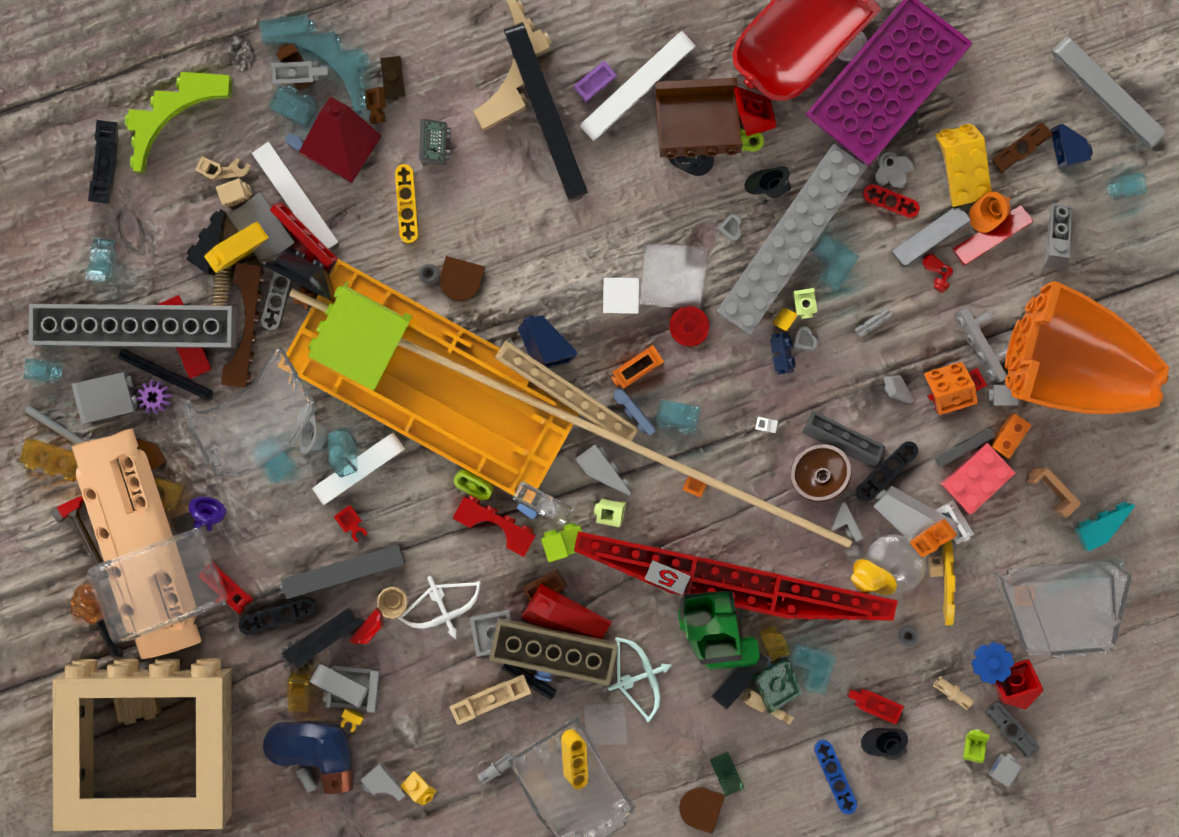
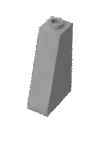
(907, 513)

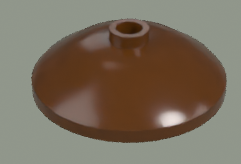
(820, 462)

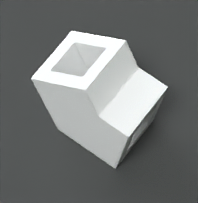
(766, 425)

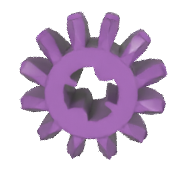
(161, 398)

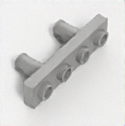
(975, 338)

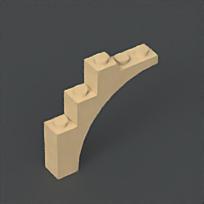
(507, 99)

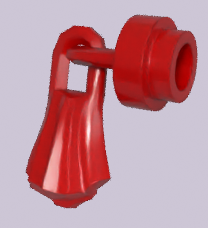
(932, 263)

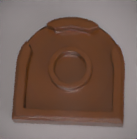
(460, 278)
(701, 808)

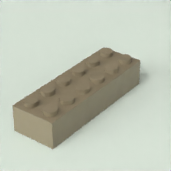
(553, 651)

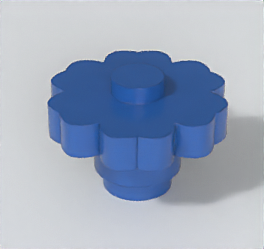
(992, 662)

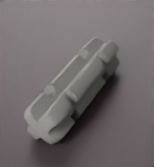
(873, 322)

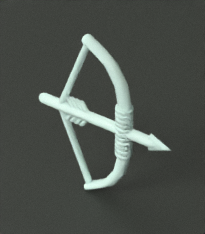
(628, 681)

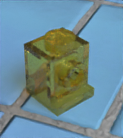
(774, 643)

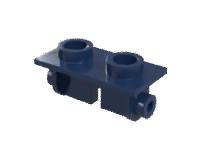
(783, 344)

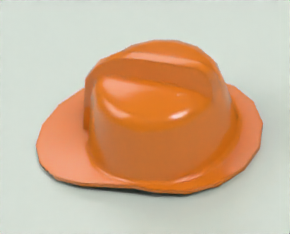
(989, 211)

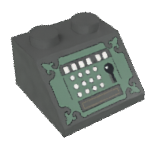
(433, 142)

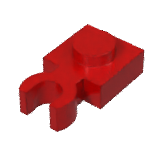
(349, 520)

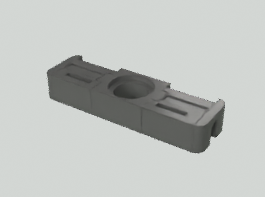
(965, 446)
(1021, 739)

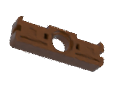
(1032, 139)

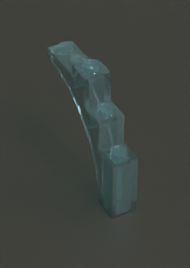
(324, 45)

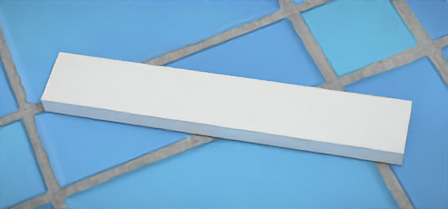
(293, 194)

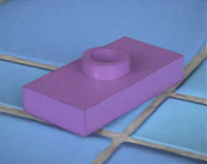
(595, 81)

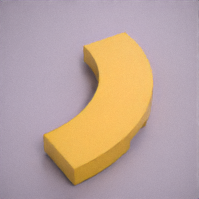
(949, 583)

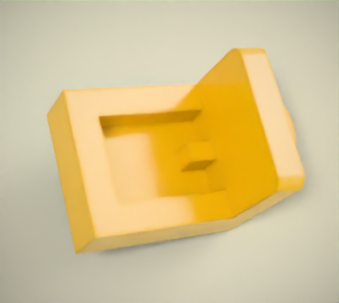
(418, 789)

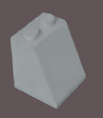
(105, 398)

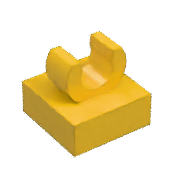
(352, 716)

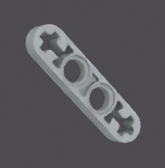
(283, 294)

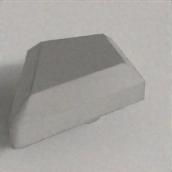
(897, 389)

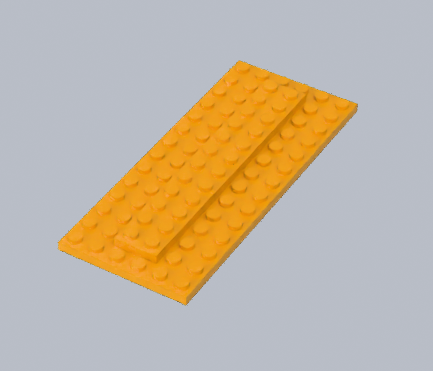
(438, 406)

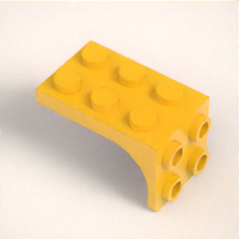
(965, 163)

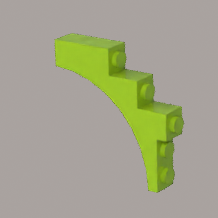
(166, 105)

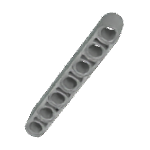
(1108, 92)

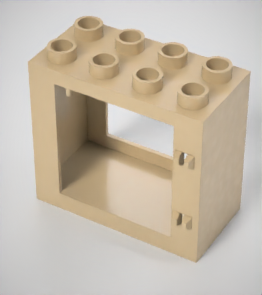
(74, 745)

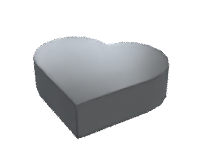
(730, 227)
(804, 339)

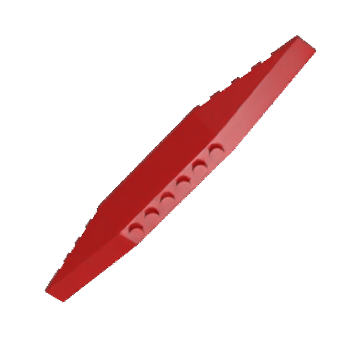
(751, 587)

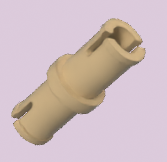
(953, 693)

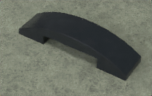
(104, 161)

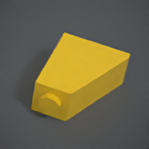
(236, 247)

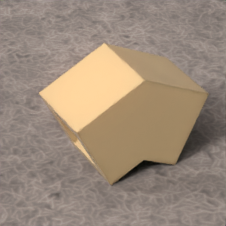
(935, 566)

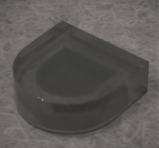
(183, 523)

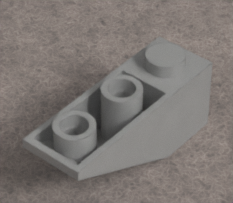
(1058, 237)
(597, 467)

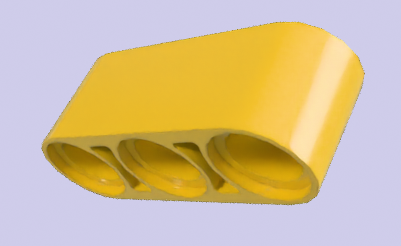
(574, 759)

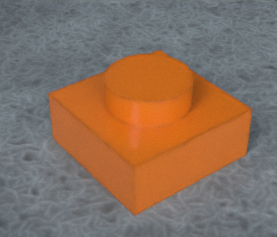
(694, 486)

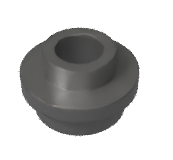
(422, 271)
(914, 635)

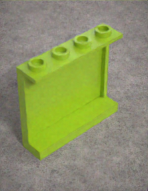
(358, 337)

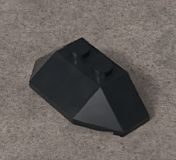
(302, 272)

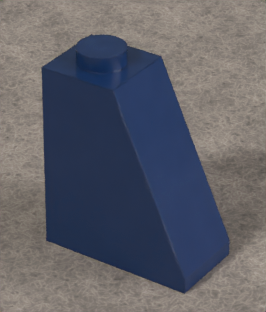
(545, 342)

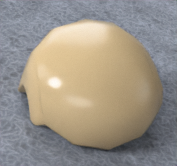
(392, 602)

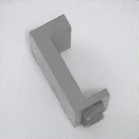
(364, 676)

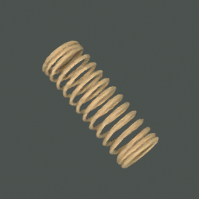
(219, 289)

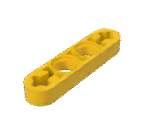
(409, 203)

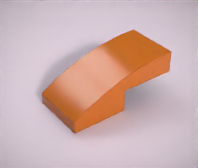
(933, 537)

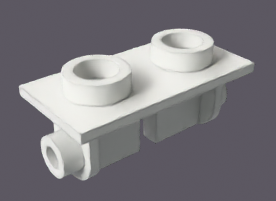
(963, 529)

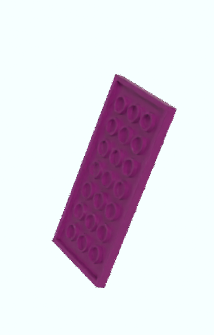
(888, 80)

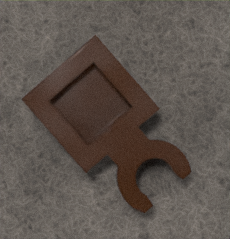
(375, 102)

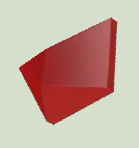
(754, 111)
(1020, 687)

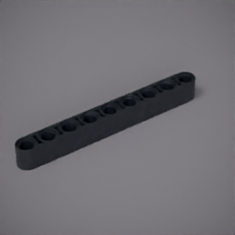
(545, 111)

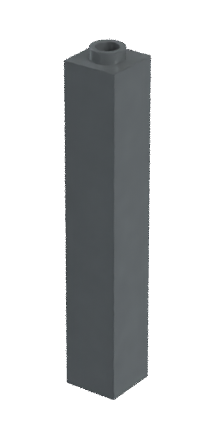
(342, 571)

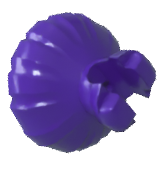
(206, 512)

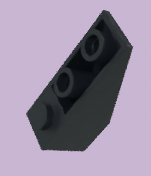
(207, 240)

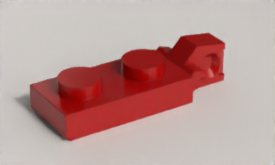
(877, 705)

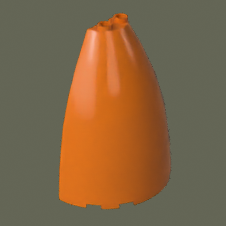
(1081, 357)

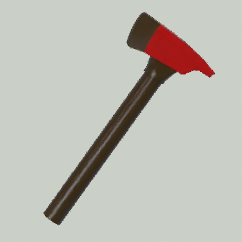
(71, 510)

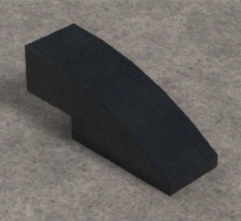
(737, 682)

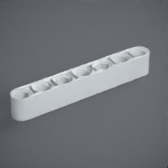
(637, 86)

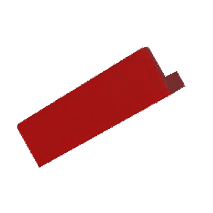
(305, 240)

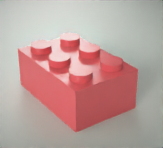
(977, 478)

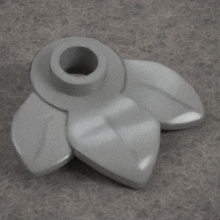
(895, 171)

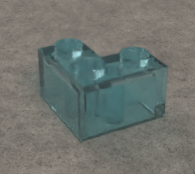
(839, 261)
(818, 664)

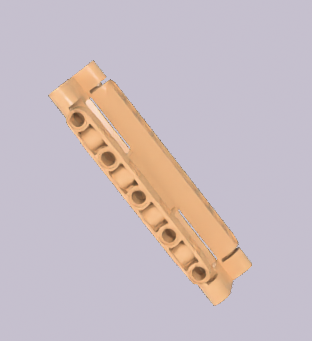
(121, 528)

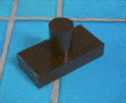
(392, 77)

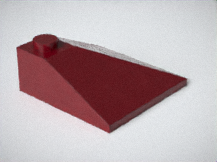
(340, 140)

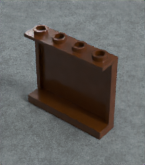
(697, 118)

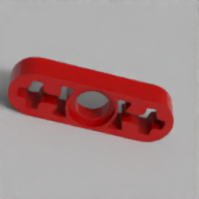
(903, 211)

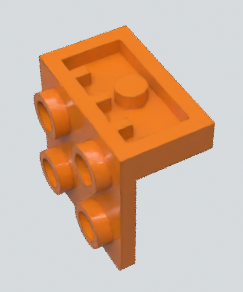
(951, 388)

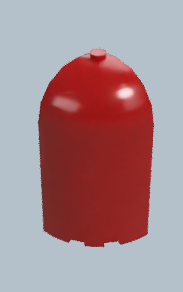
(797, 42)

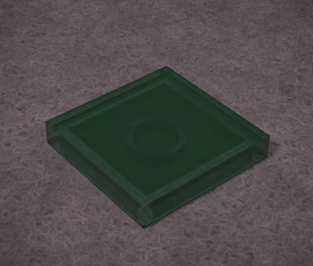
(777, 685)

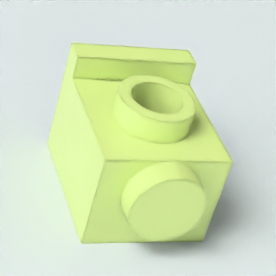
(801, 295)
(610, 518)

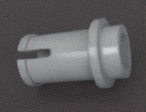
(306, 778)

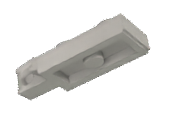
(297, 71)

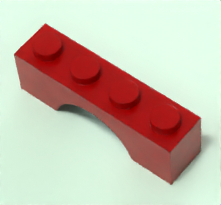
(517, 537)

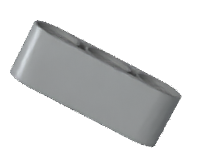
(339, 685)

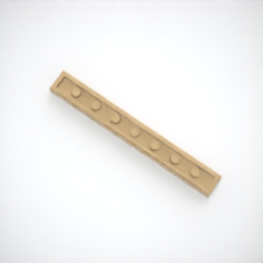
(564, 391)

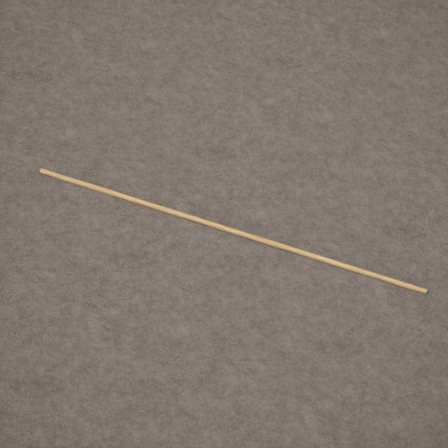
(601, 432)

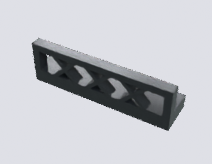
(321, 638)

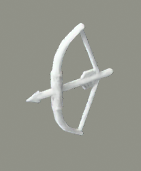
(437, 595)

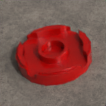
(689, 326)

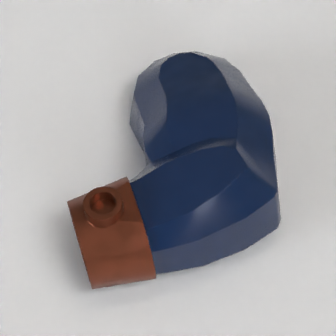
(312, 745)

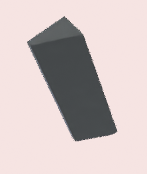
(844, 438)

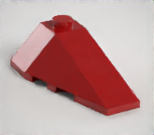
(560, 613)

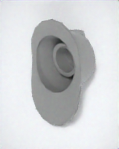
(313, 437)

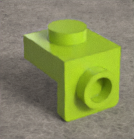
(975, 746)

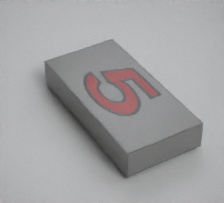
(667, 577)

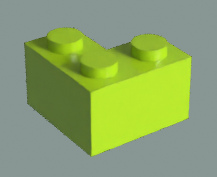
(560, 543)

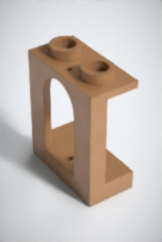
(1069, 501)

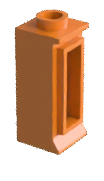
(620, 380)

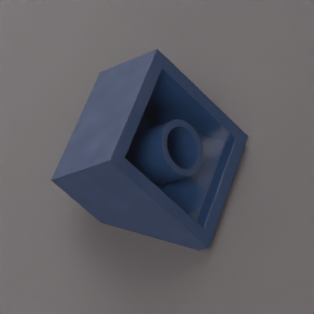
(1070, 147)

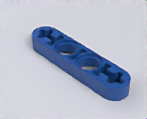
(835, 776)

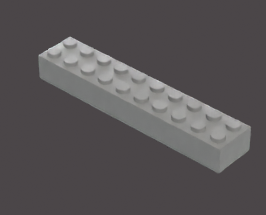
(791, 239)
(133, 325)

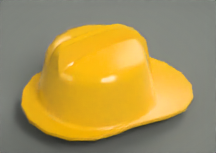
(870, 578)

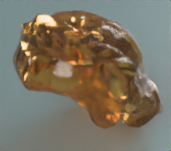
(85, 605)

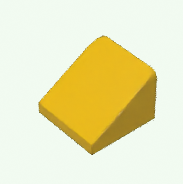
(784, 319)

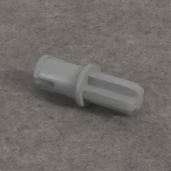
(495, 769)

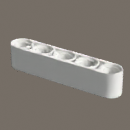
(366, 463)

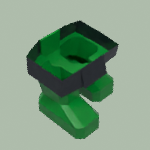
(716, 631)

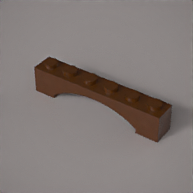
(236, 371)

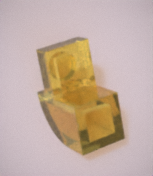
(299, 692)

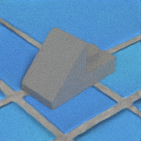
(844, 517)

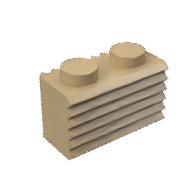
(234, 193)
(130, 709)

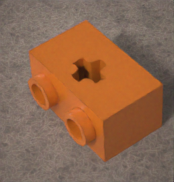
(1010, 435)

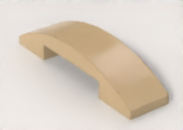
(490, 698)

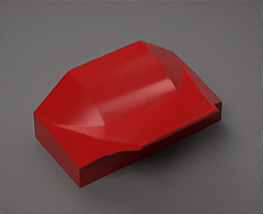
(368, 628)

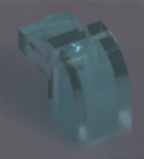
(101, 259)

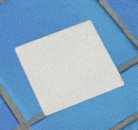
(621, 295)

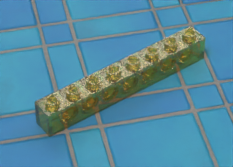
(33, 448)

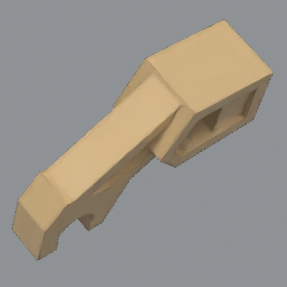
(232, 171)
(755, 701)

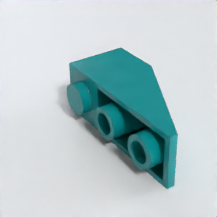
(1101, 529)

